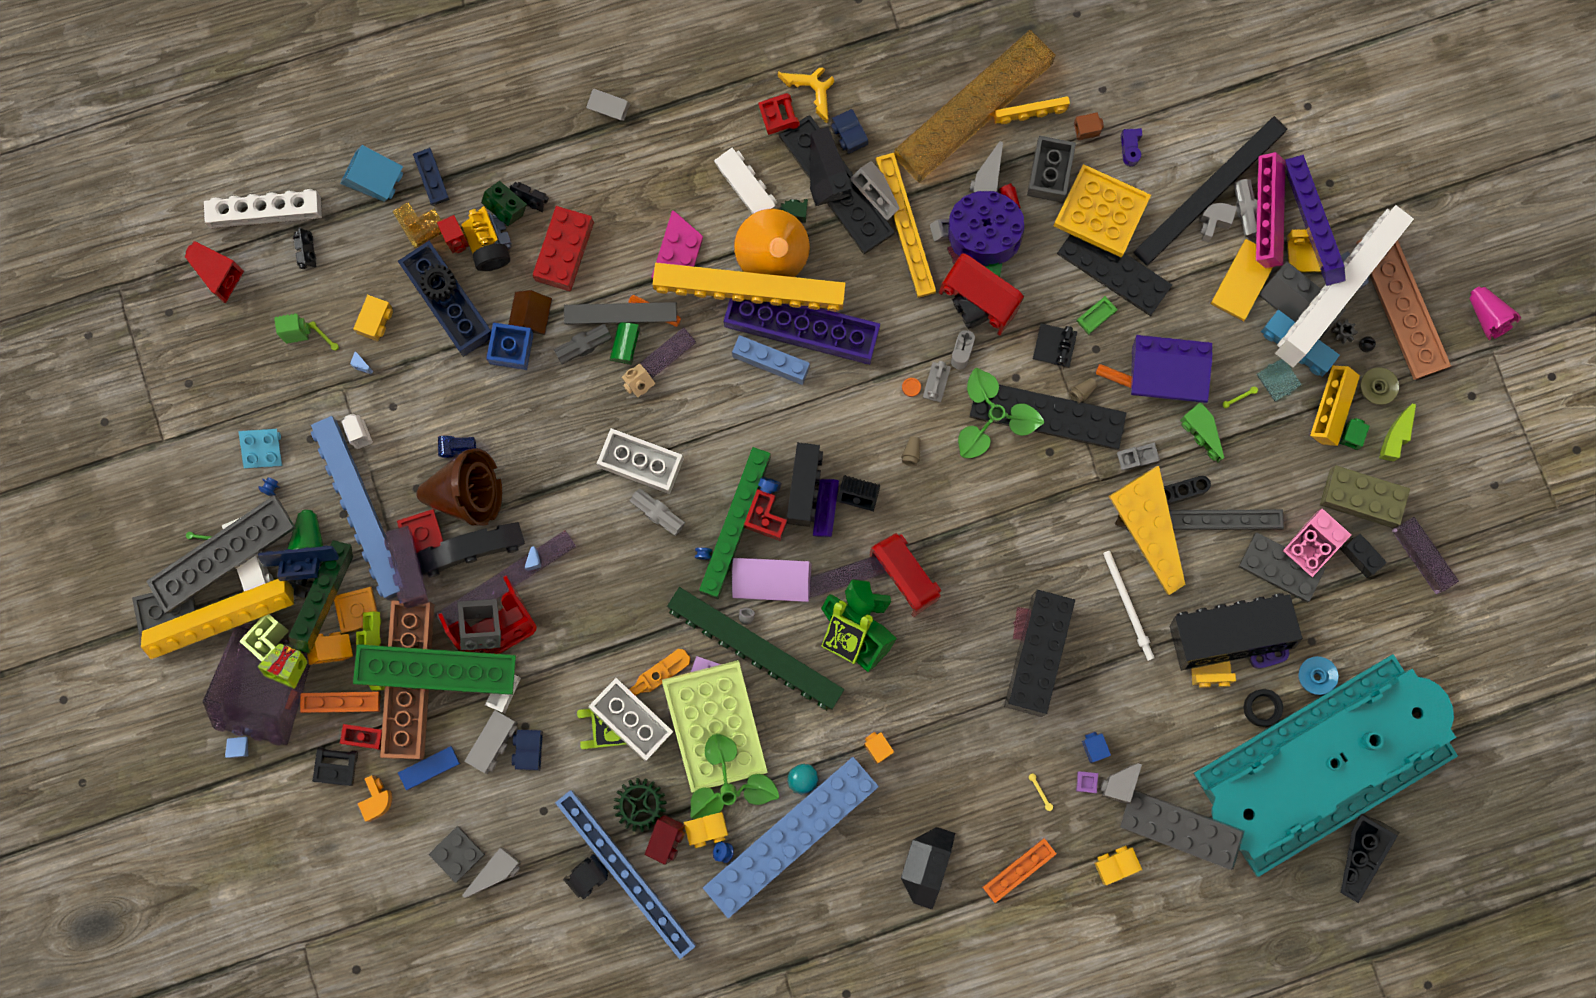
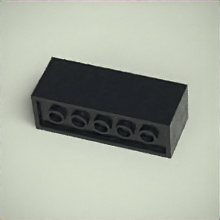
(1235, 631)
(1039, 653)

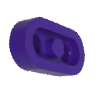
(1269, 659)

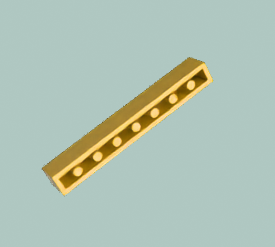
(217, 618)

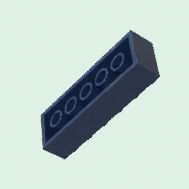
(454, 314)

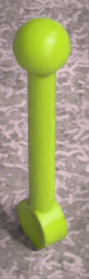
(334, 346)
(1253, 390)

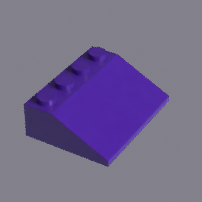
(1171, 368)

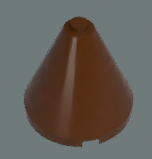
(465, 488)

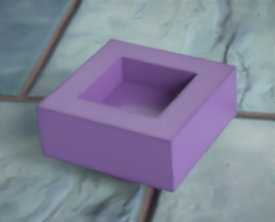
(1087, 782)

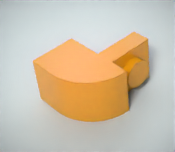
(379, 802)

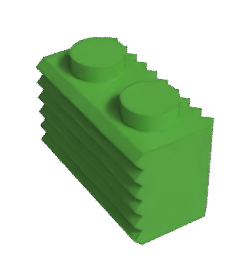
(292, 328)

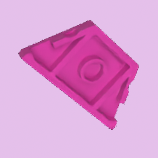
(680, 243)

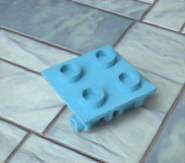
(260, 448)

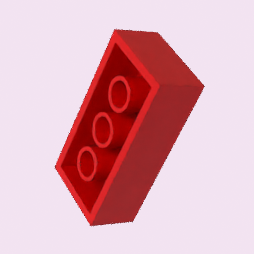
(563, 248)

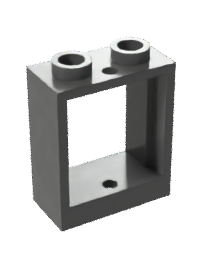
(475, 610)

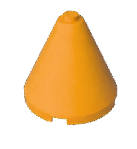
(772, 244)

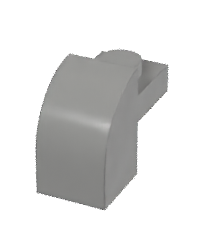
(1216, 215)

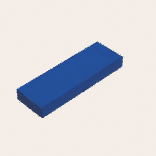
(429, 768)

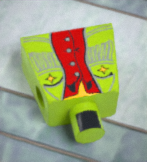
(284, 665)

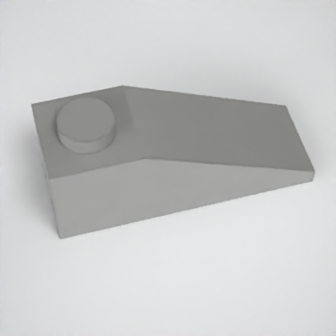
(987, 176)
(876, 189)
(497, 870)

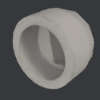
(746, 615)

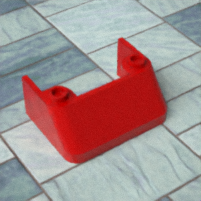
(983, 290)
(906, 573)
(514, 623)

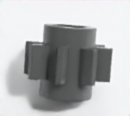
(1345, 326)

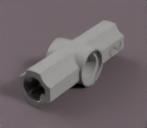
(1246, 207)
(657, 512)

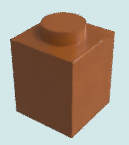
(1088, 126)

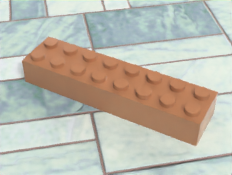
(407, 707)

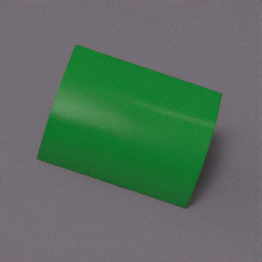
(625, 343)

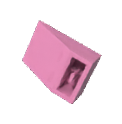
(1316, 542)

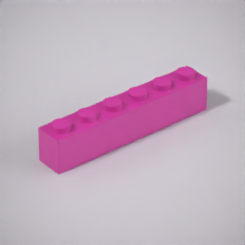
(1270, 210)

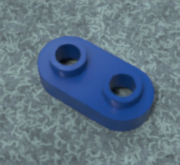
(769, 485)

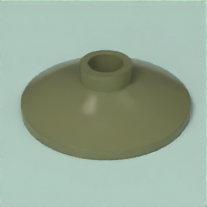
(1385, 379)

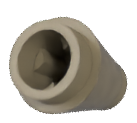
(1083, 390)
(911, 453)

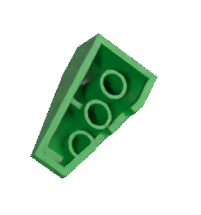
(876, 642)

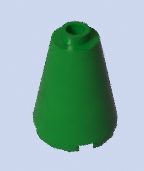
(306, 532)

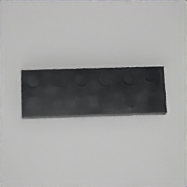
(1120, 275)

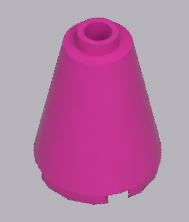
(1492, 312)

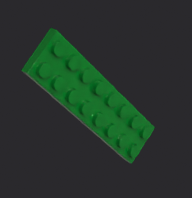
(434, 669)

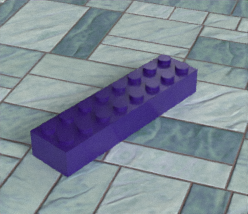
(806, 328)

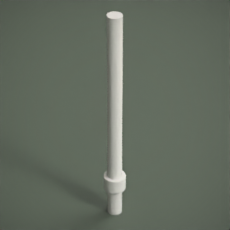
(1143, 640)

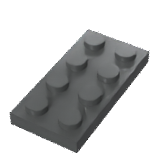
(1269, 562)

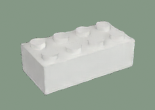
(640, 461)
(630, 719)

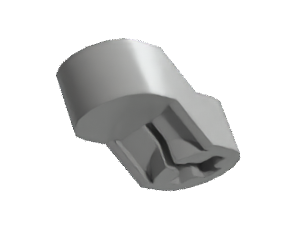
(964, 341)

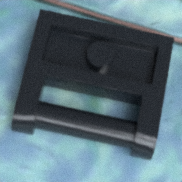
(335, 773)

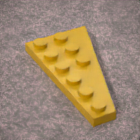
(1147, 517)

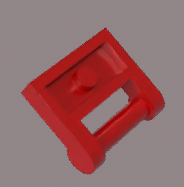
(772, 115)

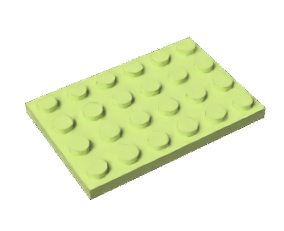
(710, 704)

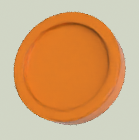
(911, 387)

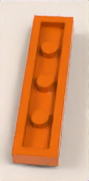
(340, 702)
(1019, 870)

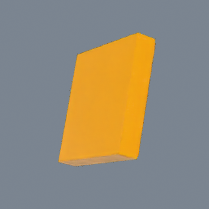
(351, 607)

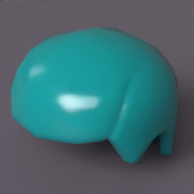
(802, 779)

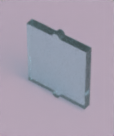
(1279, 379)

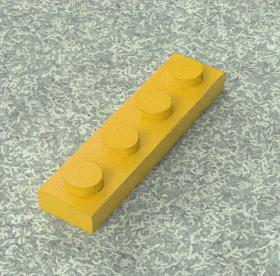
(1026, 111)

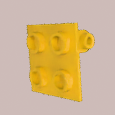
(479, 229)

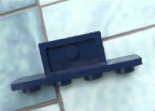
(298, 563)

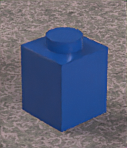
(1095, 747)

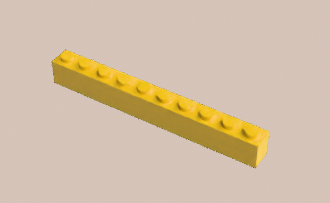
(748, 286)

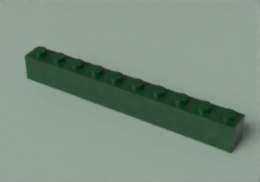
(755, 648)

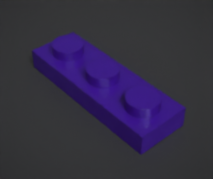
(825, 508)

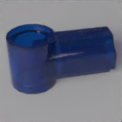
(450, 446)

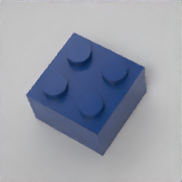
(510, 346)

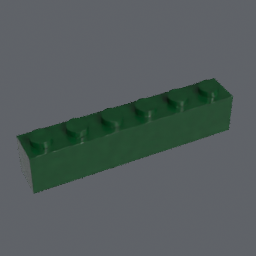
(320, 599)

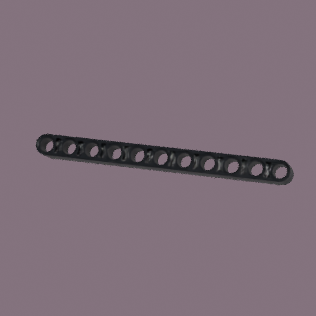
(1210, 191)

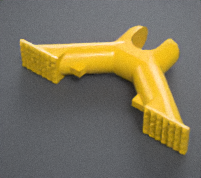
(812, 81)

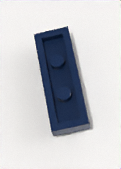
(431, 176)

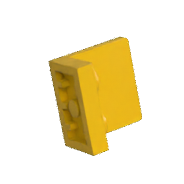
(1301, 252)

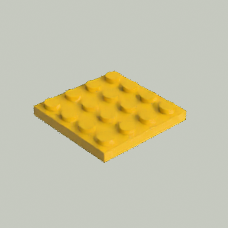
(1102, 210)

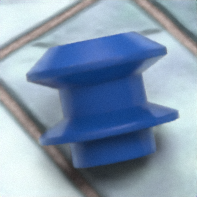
(269, 486)
(723, 852)

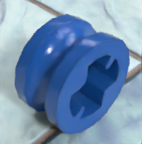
(703, 553)

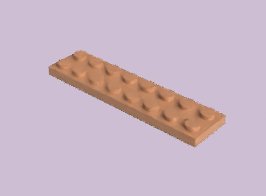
(1408, 314)

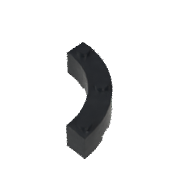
(470, 547)

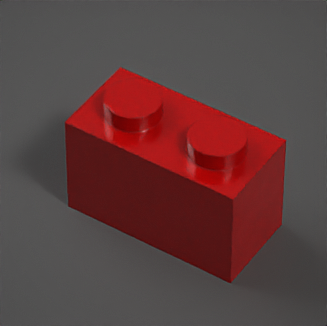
(453, 234)
(361, 736)

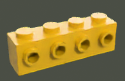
(1335, 405)

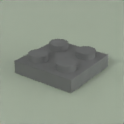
(456, 854)

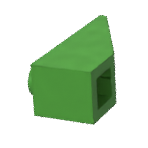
(1203, 427)

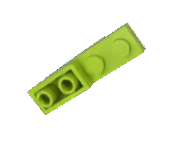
(370, 635)

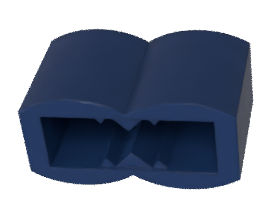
(849, 131)
(528, 750)

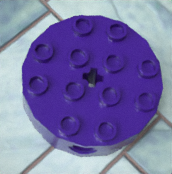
(986, 227)

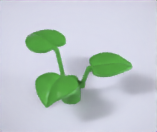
(1023, 417)
(758, 790)

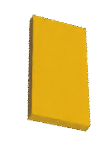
(1241, 283)

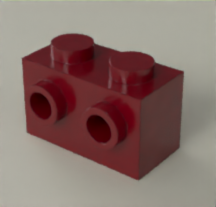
(665, 840)

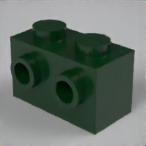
(503, 203)

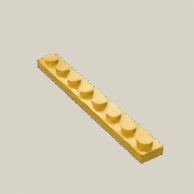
(907, 228)

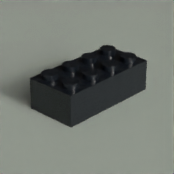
(803, 484)

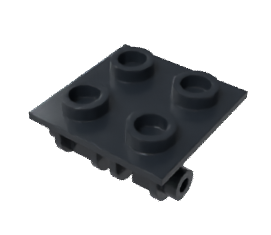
(1055, 345)

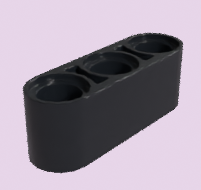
(1190, 487)

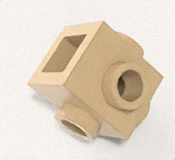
(637, 381)

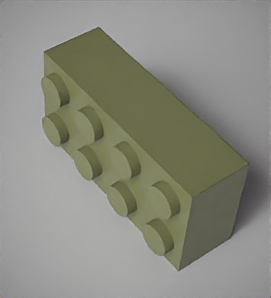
(1365, 496)

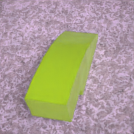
(1398, 434)

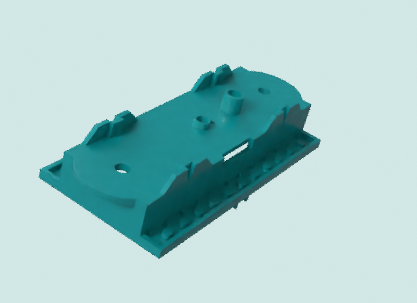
(1295, 787)

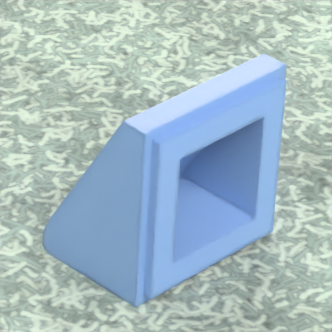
(359, 364)
(533, 560)
(236, 747)

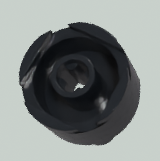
(972, 315)
(586, 876)

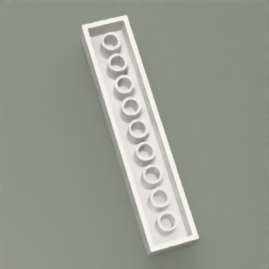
(1334, 297)

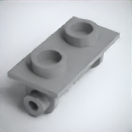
(936, 381)

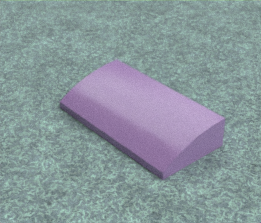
(771, 579)

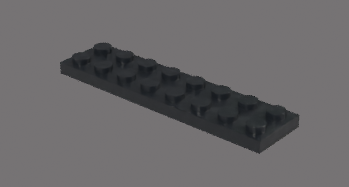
(854, 212)
(1061, 416)

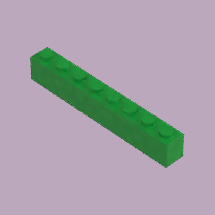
(734, 524)

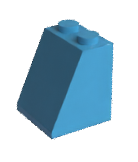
(372, 174)

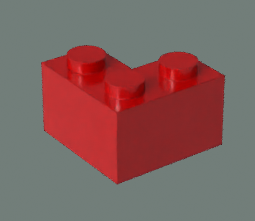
(760, 519)

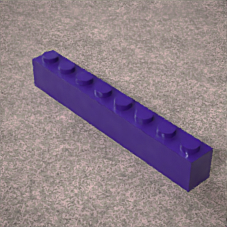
(1315, 220)

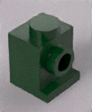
(796, 208)

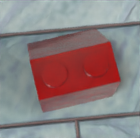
(215, 270)

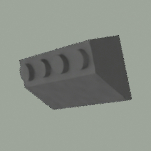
(1292, 293)

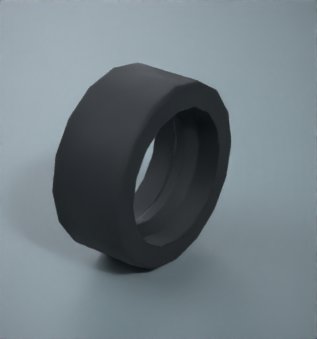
(491, 257)
(1277, 704)

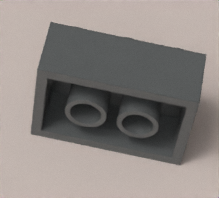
(1051, 169)

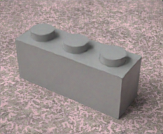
(491, 742)

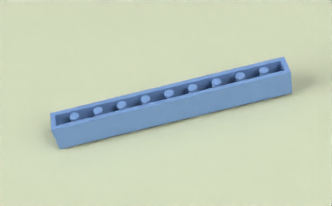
(356, 502)
(626, 874)

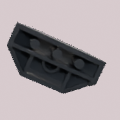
(927, 865)

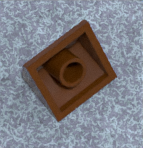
(530, 311)

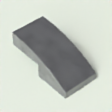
(1138, 456)

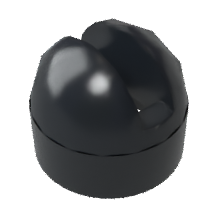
(1366, 347)

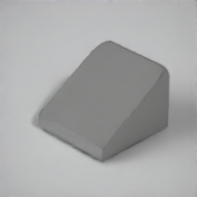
(940, 229)

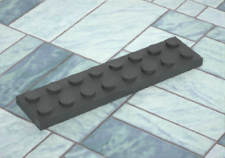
(221, 554)

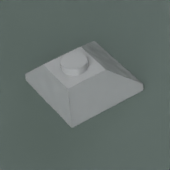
(1121, 784)

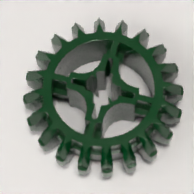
(624, 796)

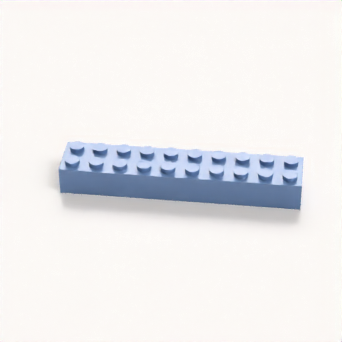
(790, 837)

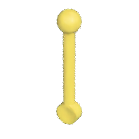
(1048, 806)

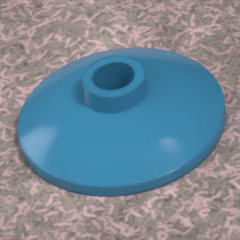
(1322, 667)

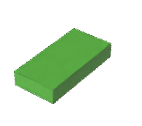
(1096, 315)

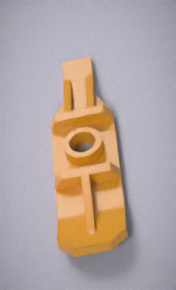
(666, 668)

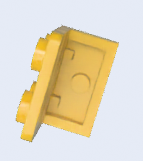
(1213, 674)

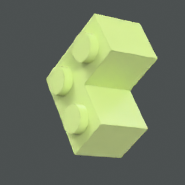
(264, 636)

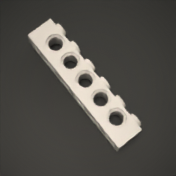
(290, 212)

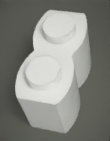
(356, 431)

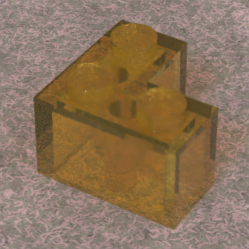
(420, 228)

